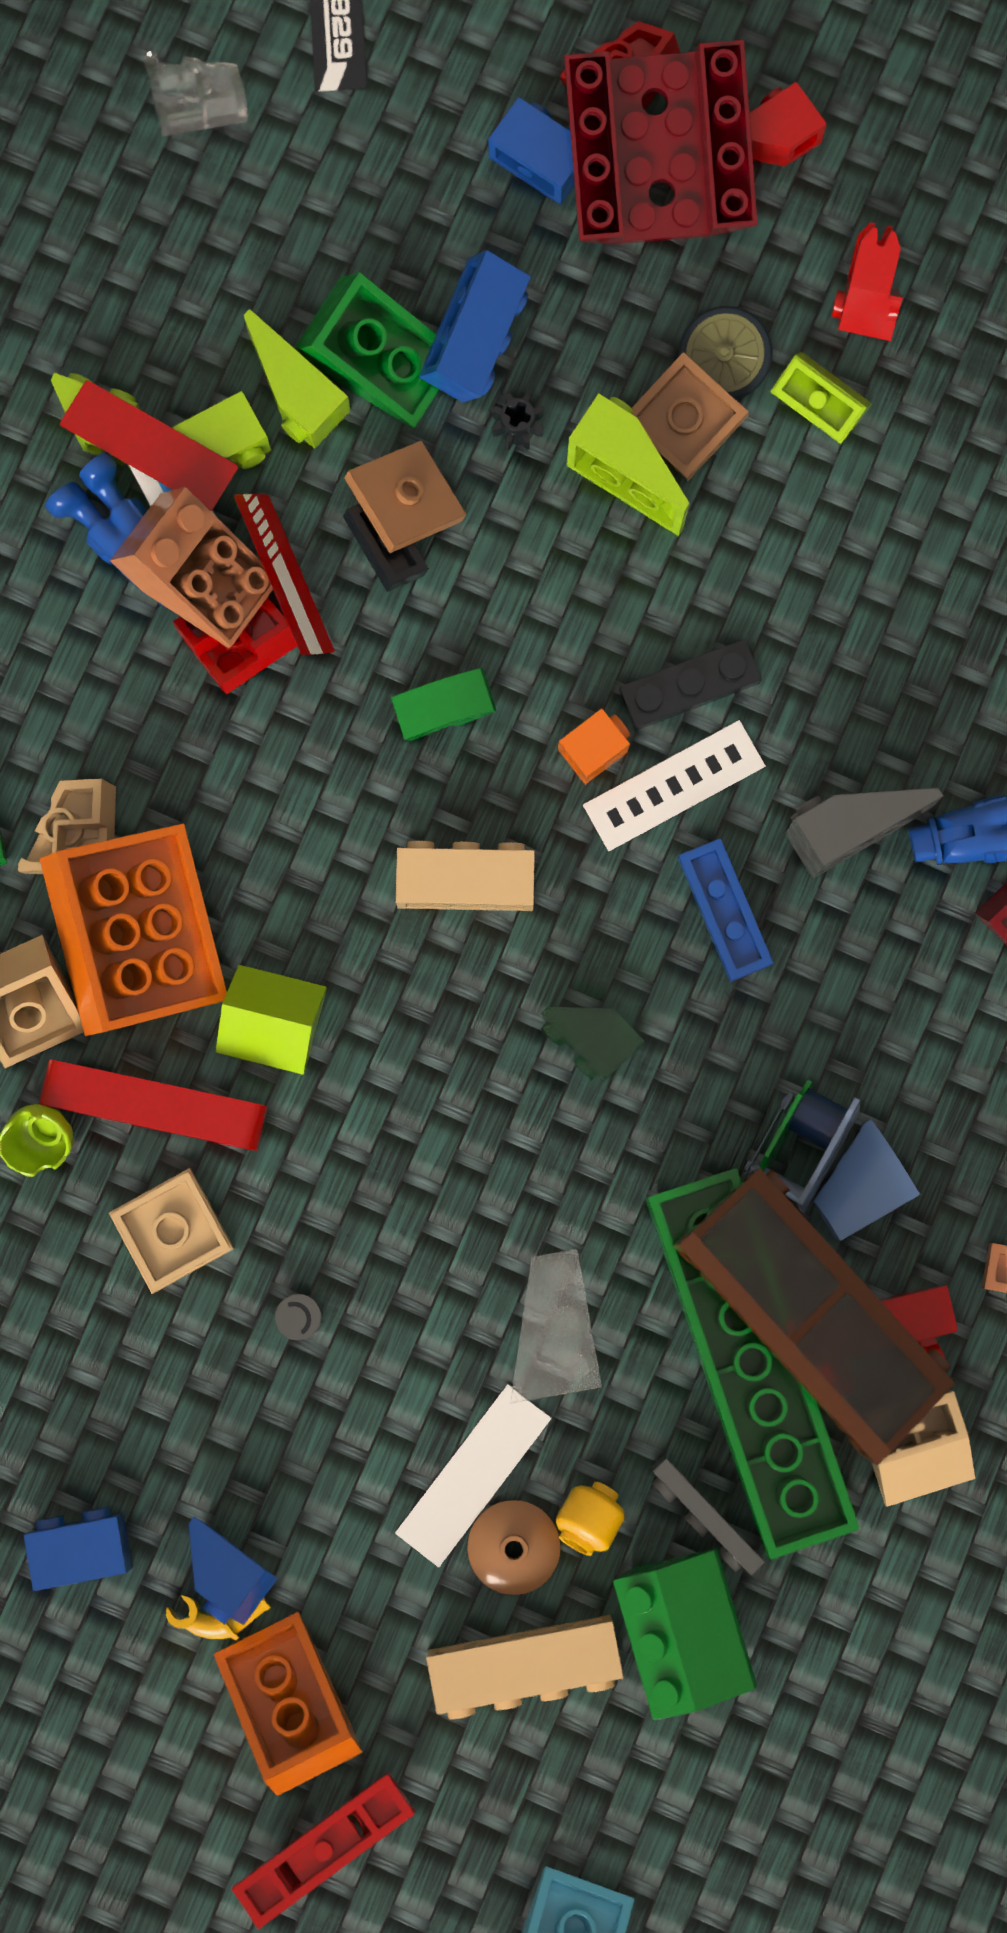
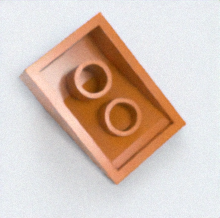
(287, 1704)

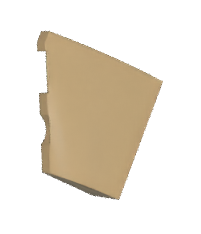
(78, 816)

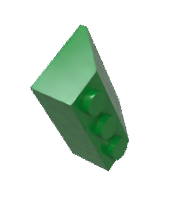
(684, 1633)

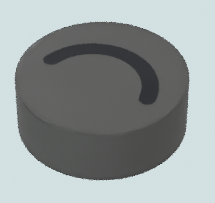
(298, 1317)

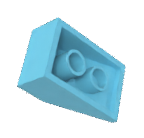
(576, 1906)

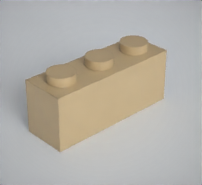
(465, 877)

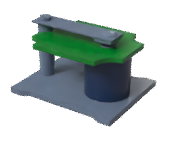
(817, 1121)

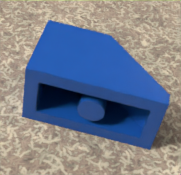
(226, 1575)

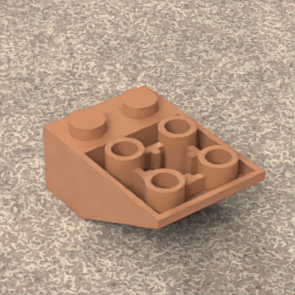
(194, 566)

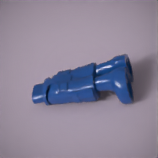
(104, 534)
(964, 834)

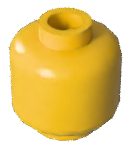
(590, 1518)

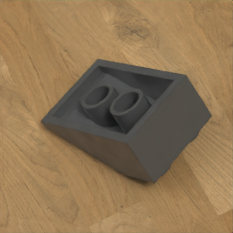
(849, 823)

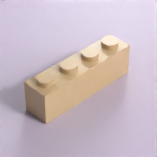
(523, 1666)

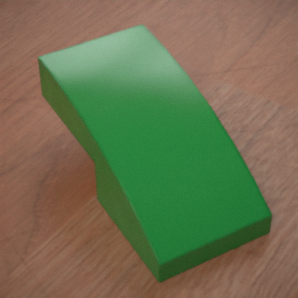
(443, 704)

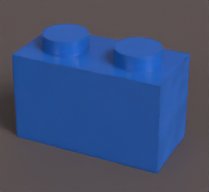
(534, 149)
(78, 1549)

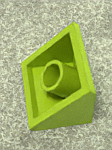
(269, 1019)

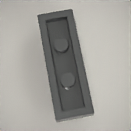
(704, 1517)

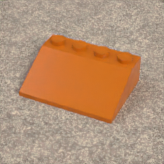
(133, 929)

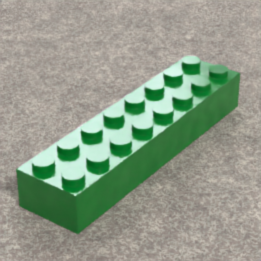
(762, 1407)

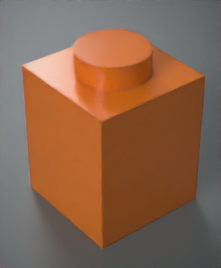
(595, 745)

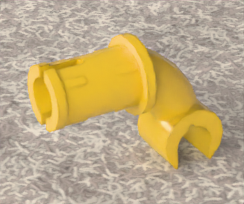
(206, 1625)

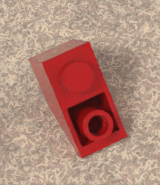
(785, 126)

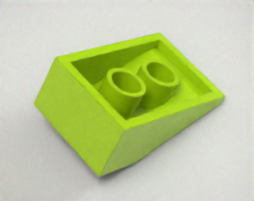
(621, 458)

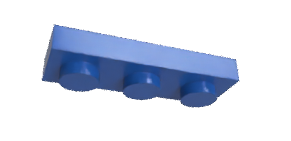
(725, 910)

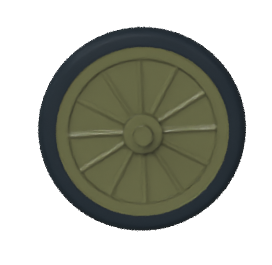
(729, 348)

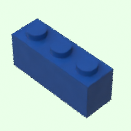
(476, 327)

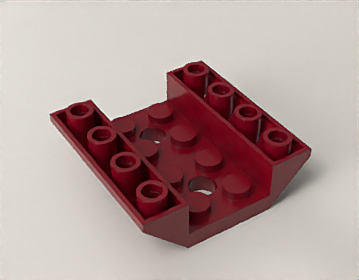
(694, 146)

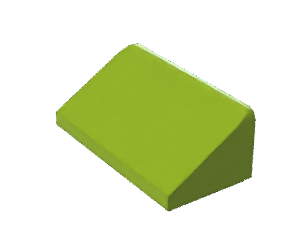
(820, 397)

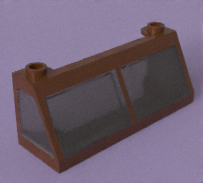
(816, 1315)

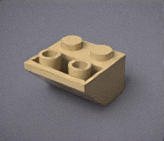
(929, 1457)

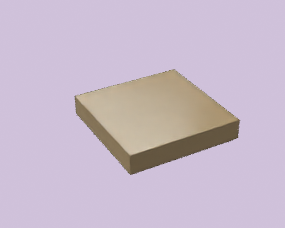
(171, 1230)

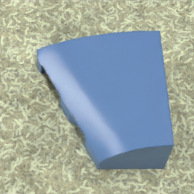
(864, 1185)

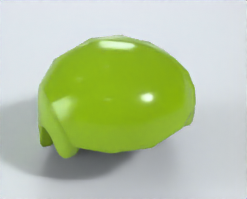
(35, 1139)

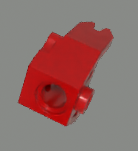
(868, 301)

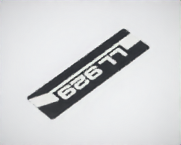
(338, 45)

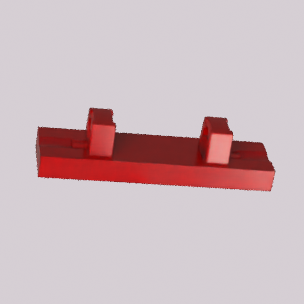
(323, 1850)

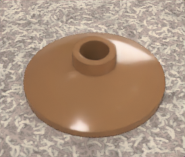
(513, 1522)

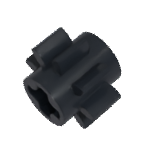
(510, 413)

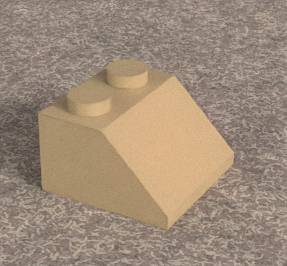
(34, 1002)

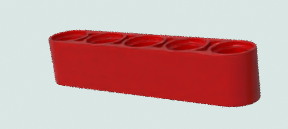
(153, 1105)

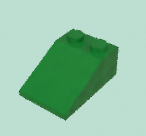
(371, 348)

